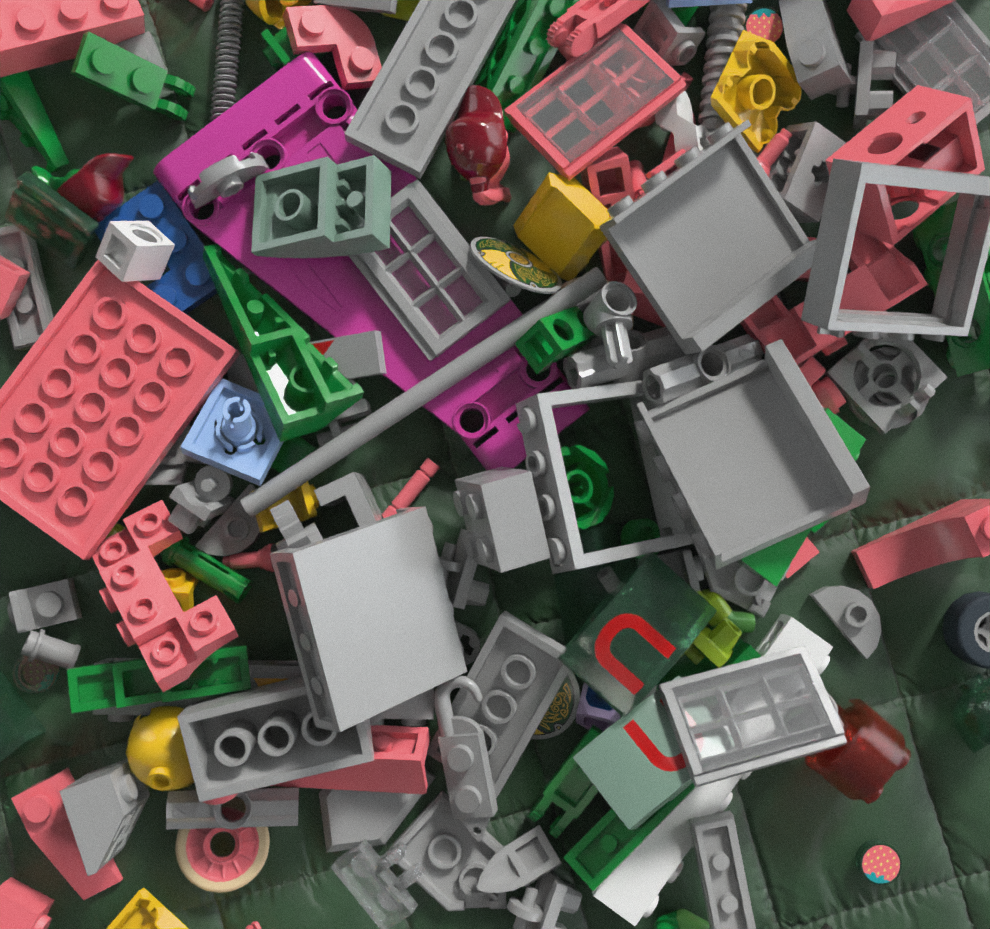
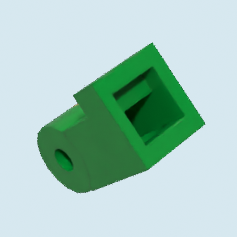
(554, 338)

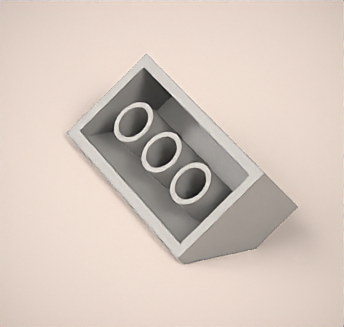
(264, 740)

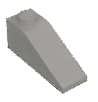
(813, 46)

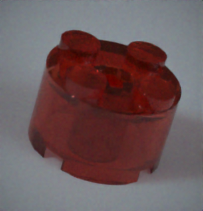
(868, 757)

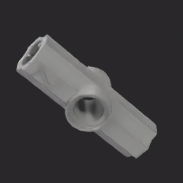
(647, 349)
(699, 369)
(263, 809)

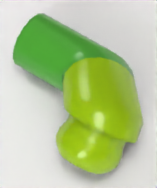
(743, 620)

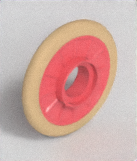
(227, 872)

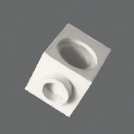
(134, 250)

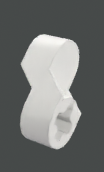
(678, 119)

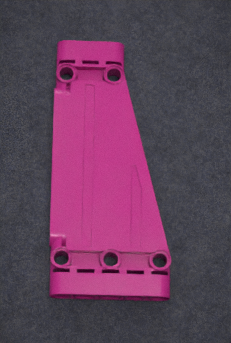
(291, 121)

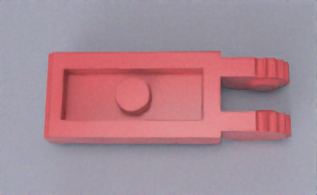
(589, 21)

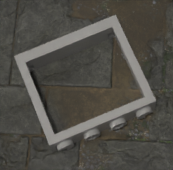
(960, 271)
(552, 487)

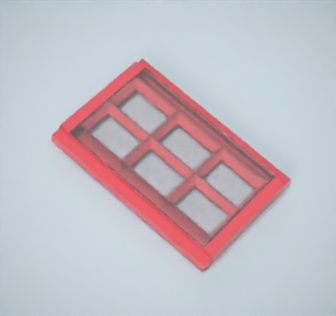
(595, 100)

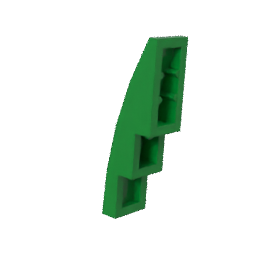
(133, 684)

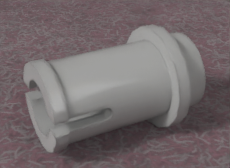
(50, 650)

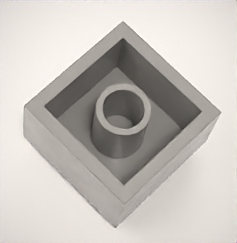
(501, 518)

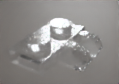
(375, 885)

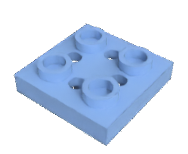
(242, 420)

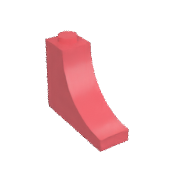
(936, 539)

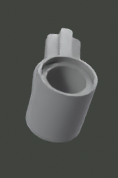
(611, 318)

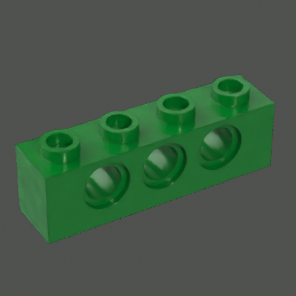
(932, 237)

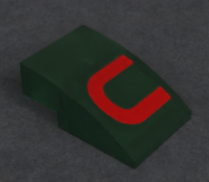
(637, 634)

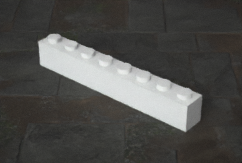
(637, 882)

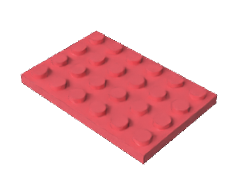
(101, 406)

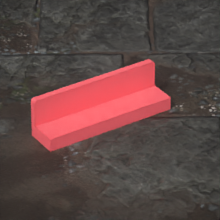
(396, 765)

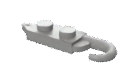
(465, 760)

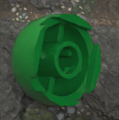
(587, 485)

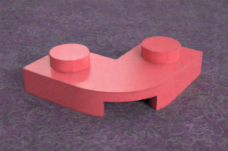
(335, 31)

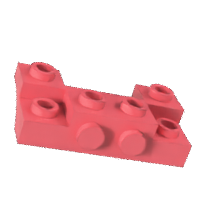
(877, 282)
(152, 618)

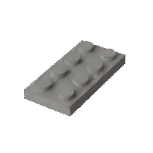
(517, 683)

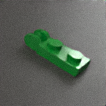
(129, 76)
(568, 789)

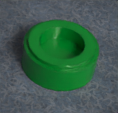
(638, 531)

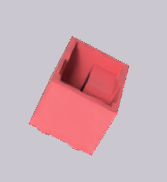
(918, 131)

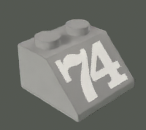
(104, 812)

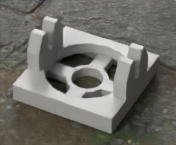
(880, 417)

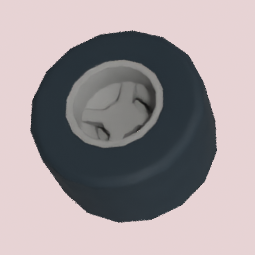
(963, 631)

